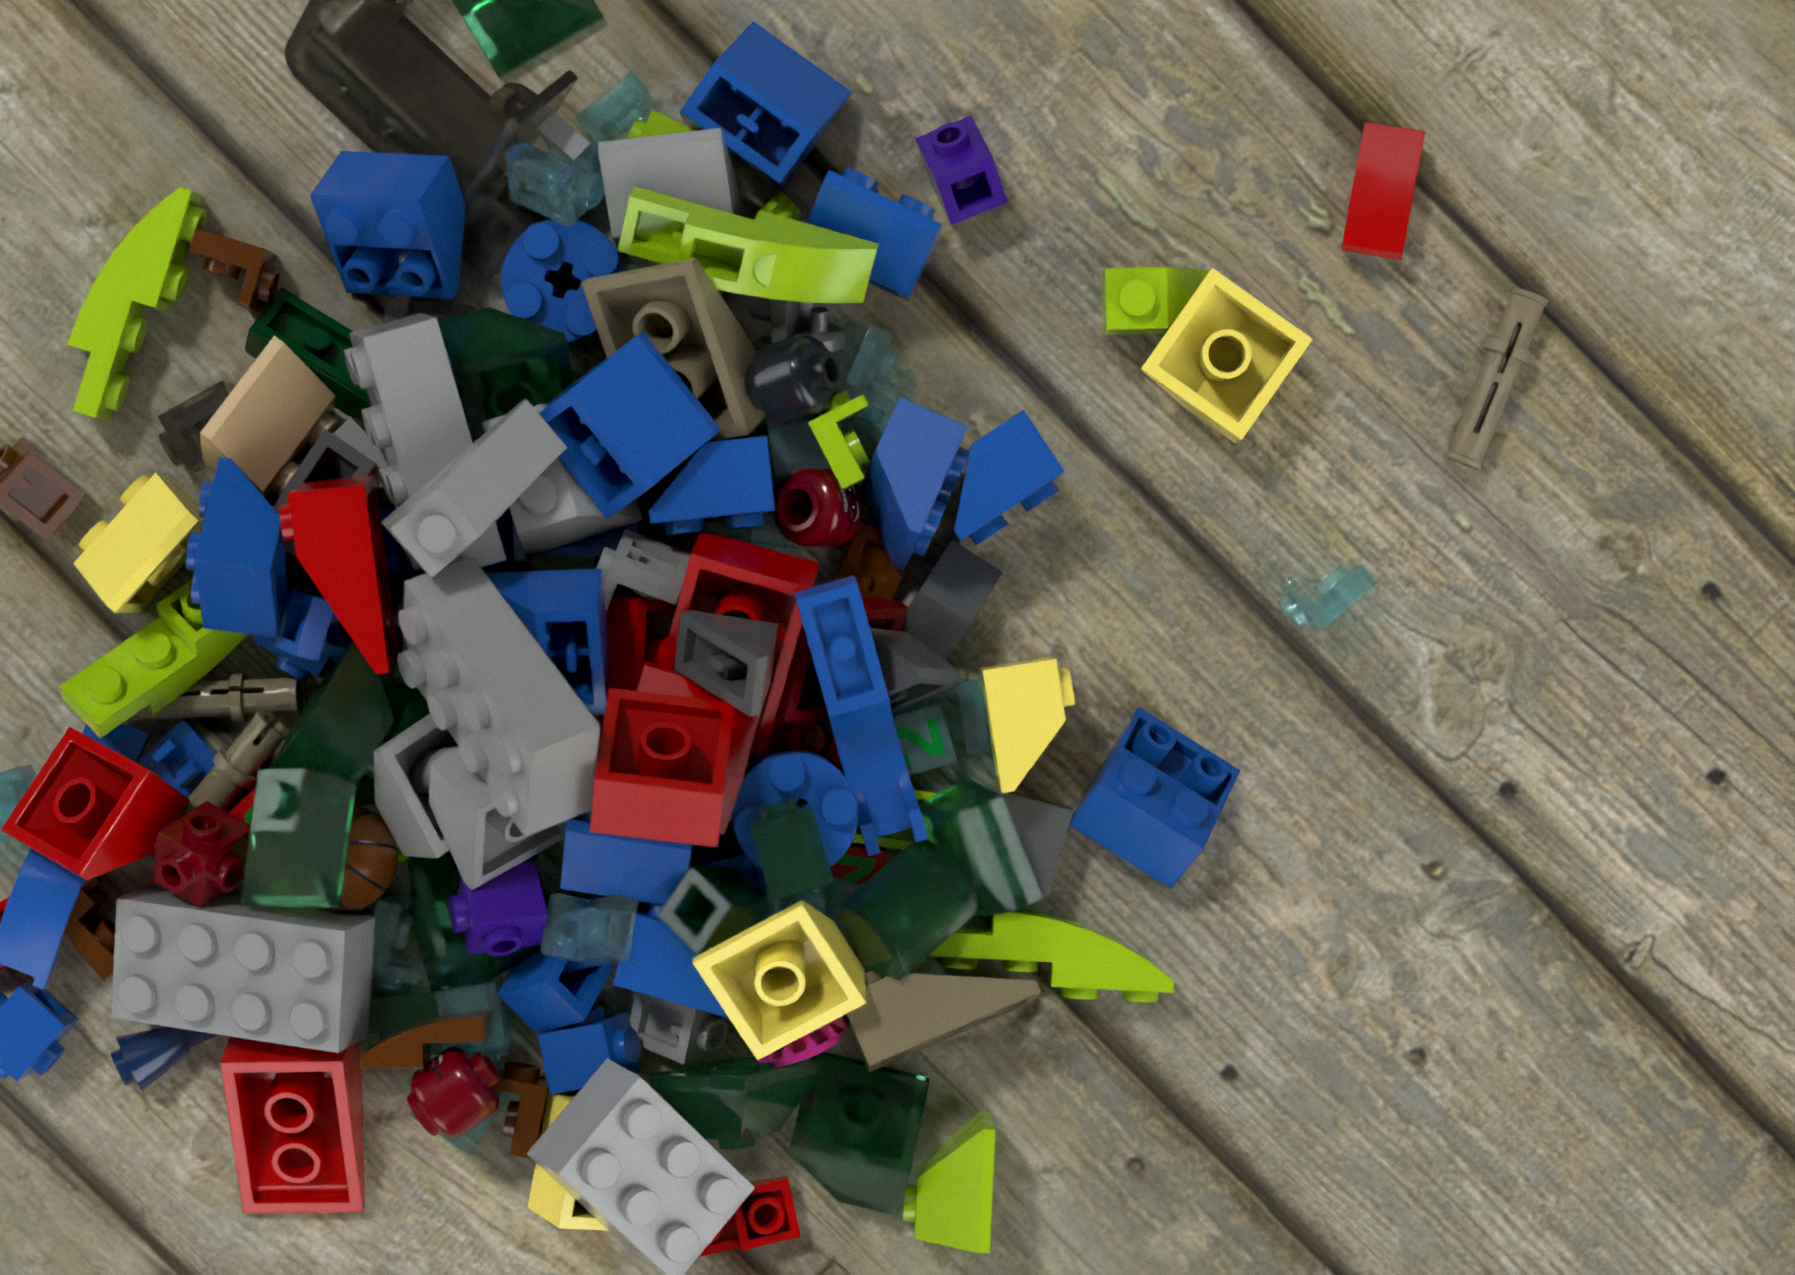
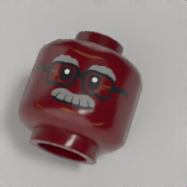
(816, 510)
(454, 1092)

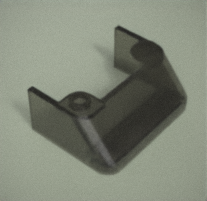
(408, 94)

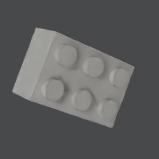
(641, 1169)

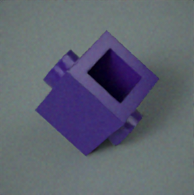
(961, 170)
(501, 912)

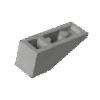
(474, 489)

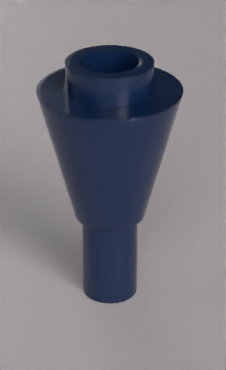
(152, 1052)

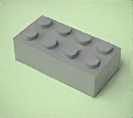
(413, 413)
(498, 697)
(243, 969)

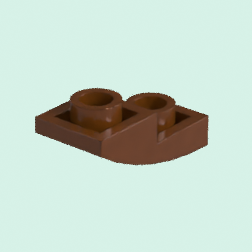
(92, 936)

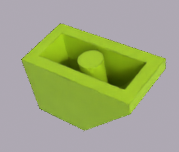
(1145, 298)

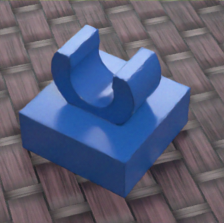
(306, 626)
(181, 757)

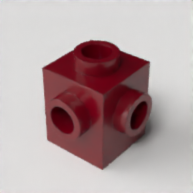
(201, 854)

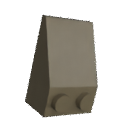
(689, 328)
(927, 1010)

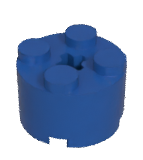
(548, 251)
(803, 776)

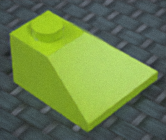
(956, 1189)

